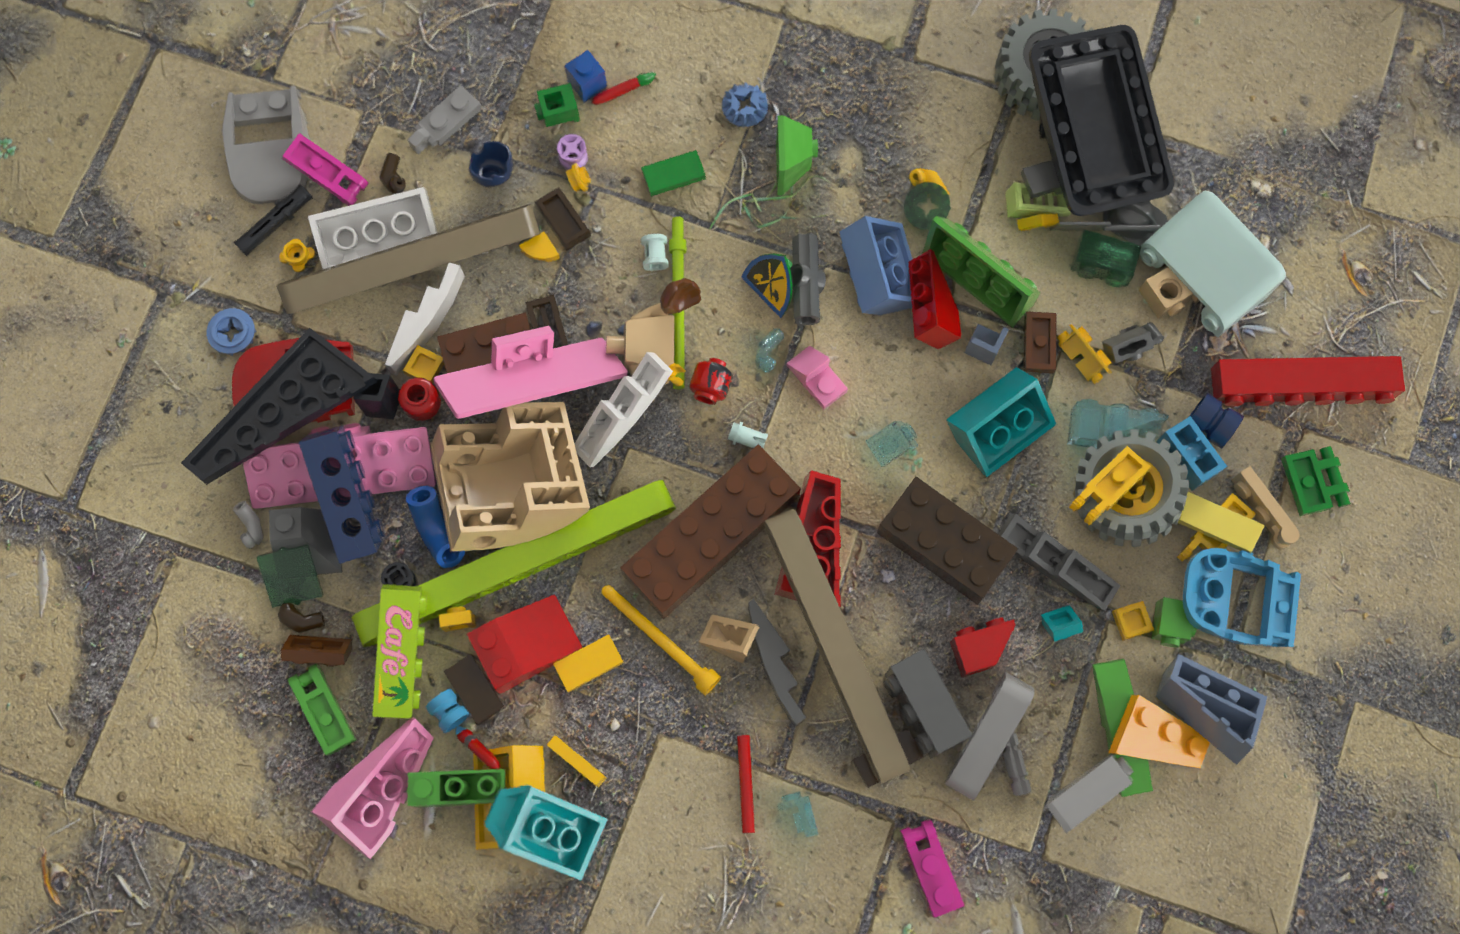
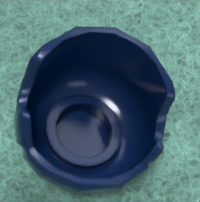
(491, 165)

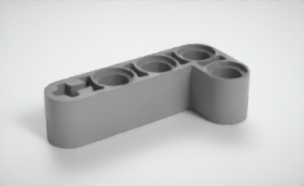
(990, 736)

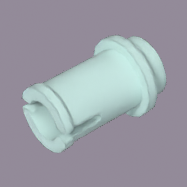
(746, 436)

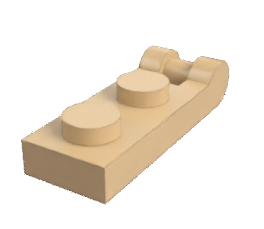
(1267, 509)

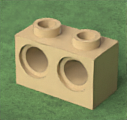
(1168, 282)

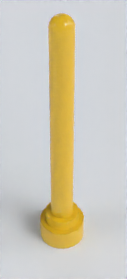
(703, 677)

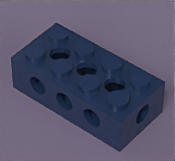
(348, 540)

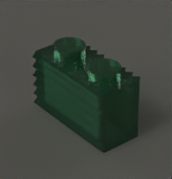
(1105, 258)

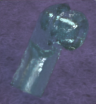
(765, 348)

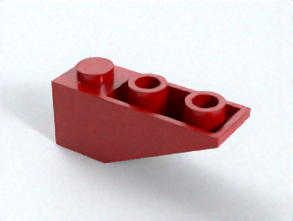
(933, 307)

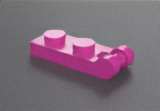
(324, 169)
(932, 869)

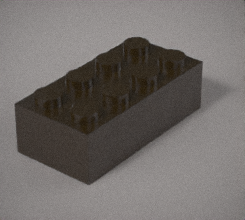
(947, 540)

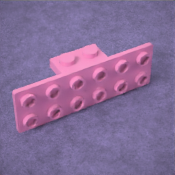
(527, 369)
(390, 462)

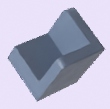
(985, 344)

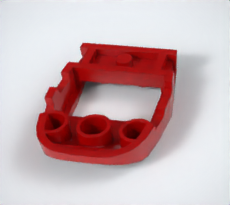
(260, 359)

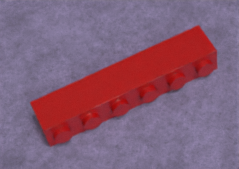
(1308, 380)

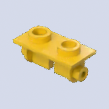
(1078, 343)

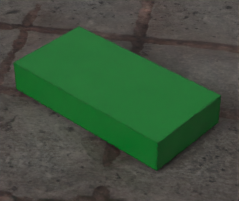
(673, 173)

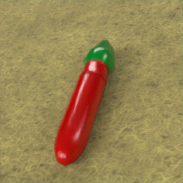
(625, 87)

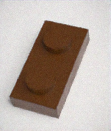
(1040, 342)
(316, 649)

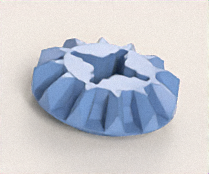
(748, 115)
(222, 323)

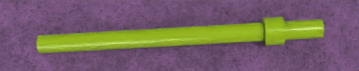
(678, 248)

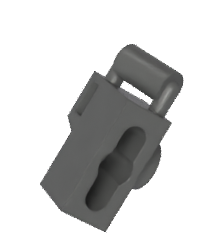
(1132, 342)

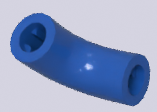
(431, 525)

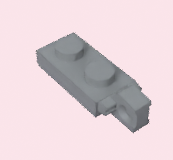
(444, 120)

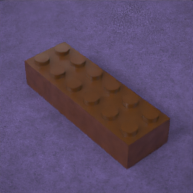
(710, 531)

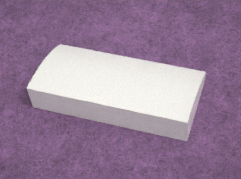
(371, 226)

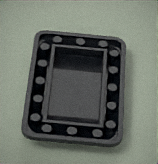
(1100, 120)

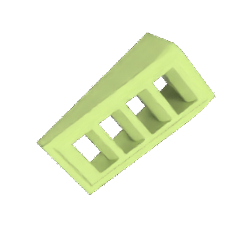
(1020, 207)

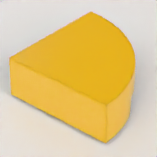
(1036, 221)
(540, 248)

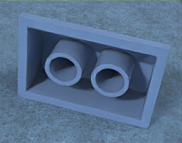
(878, 264)

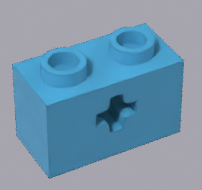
(1196, 452)

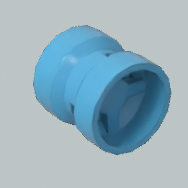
(447, 710)

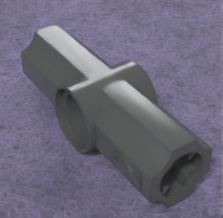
(806, 279)

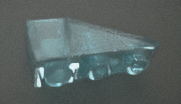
(1092, 421)

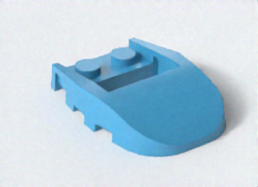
(1209, 591)

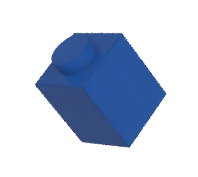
(585, 76)

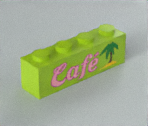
(397, 651)

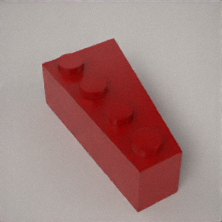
(820, 514)

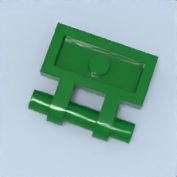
(1308, 483)

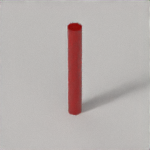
(746, 786)

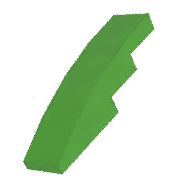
(1113, 695)

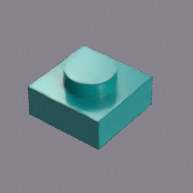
(1062, 623)

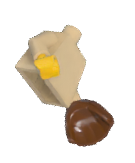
(654, 329)

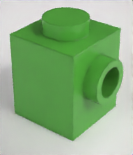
(1171, 623)

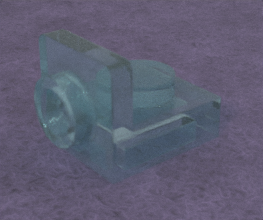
(892, 442)
(804, 819)

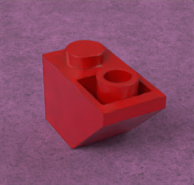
(981, 648)

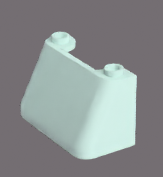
(1215, 260)

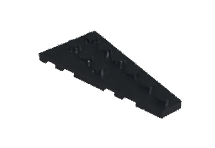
(290, 395)

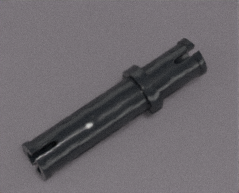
(273, 219)

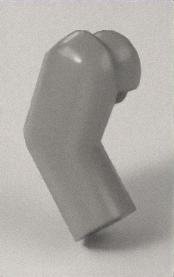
(252, 522)

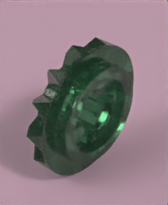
(919, 195)

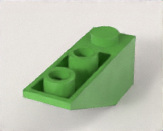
(454, 787)

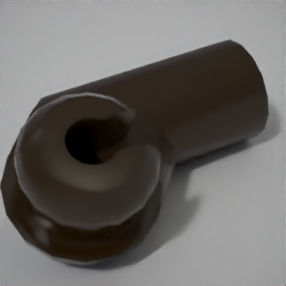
(389, 176)
(297, 621)

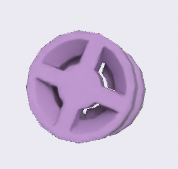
(571, 145)

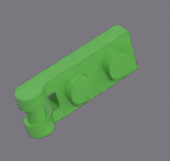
(322, 710)

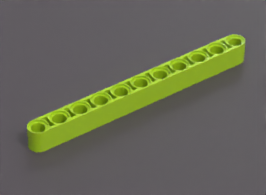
(528, 558)

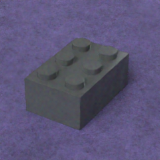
(926, 704)

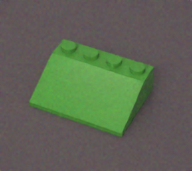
(980, 271)

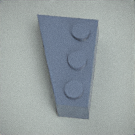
(1213, 706)

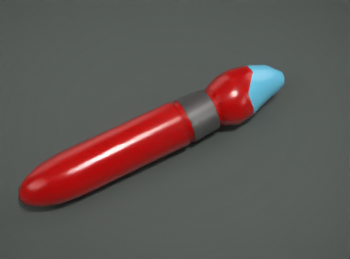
(466, 736)

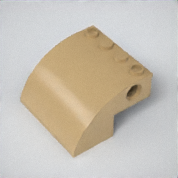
(508, 477)

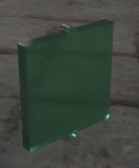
(289, 575)

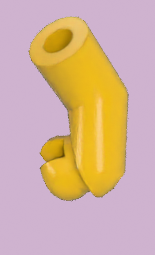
(921, 175)

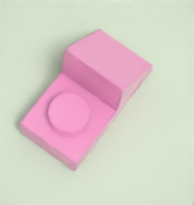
(817, 377)

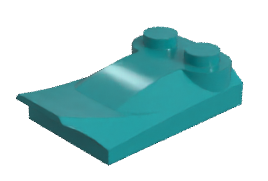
(545, 829)

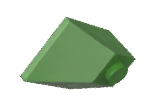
(793, 152)

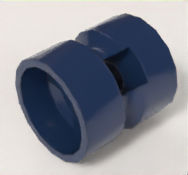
(1215, 421)

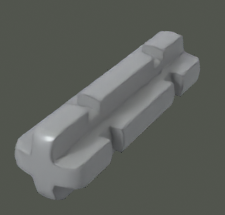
(1016, 767)

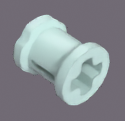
(654, 252)

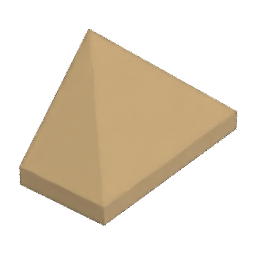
(729, 636)

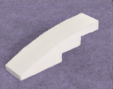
(420, 326)
(624, 408)

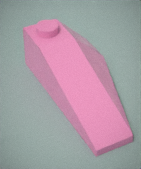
(367, 798)

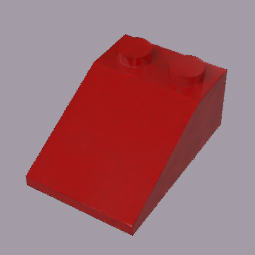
(524, 642)

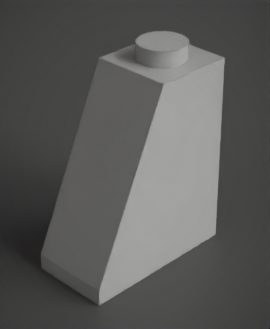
(1090, 791)

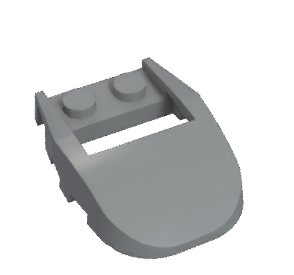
(258, 167)

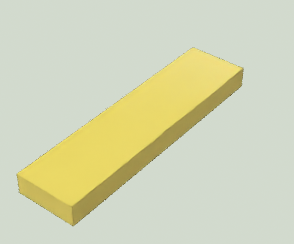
(1216, 521)

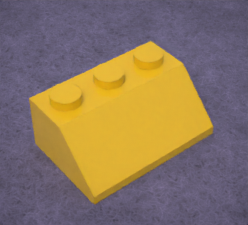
(522, 767)

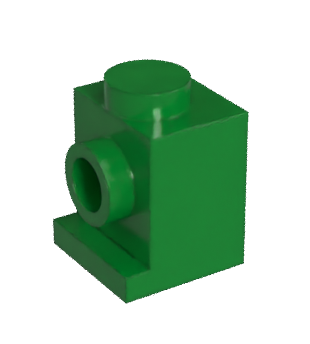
(557, 105)

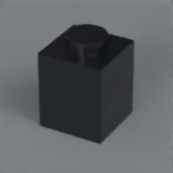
(380, 398)

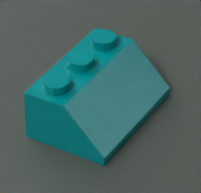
(1002, 421)

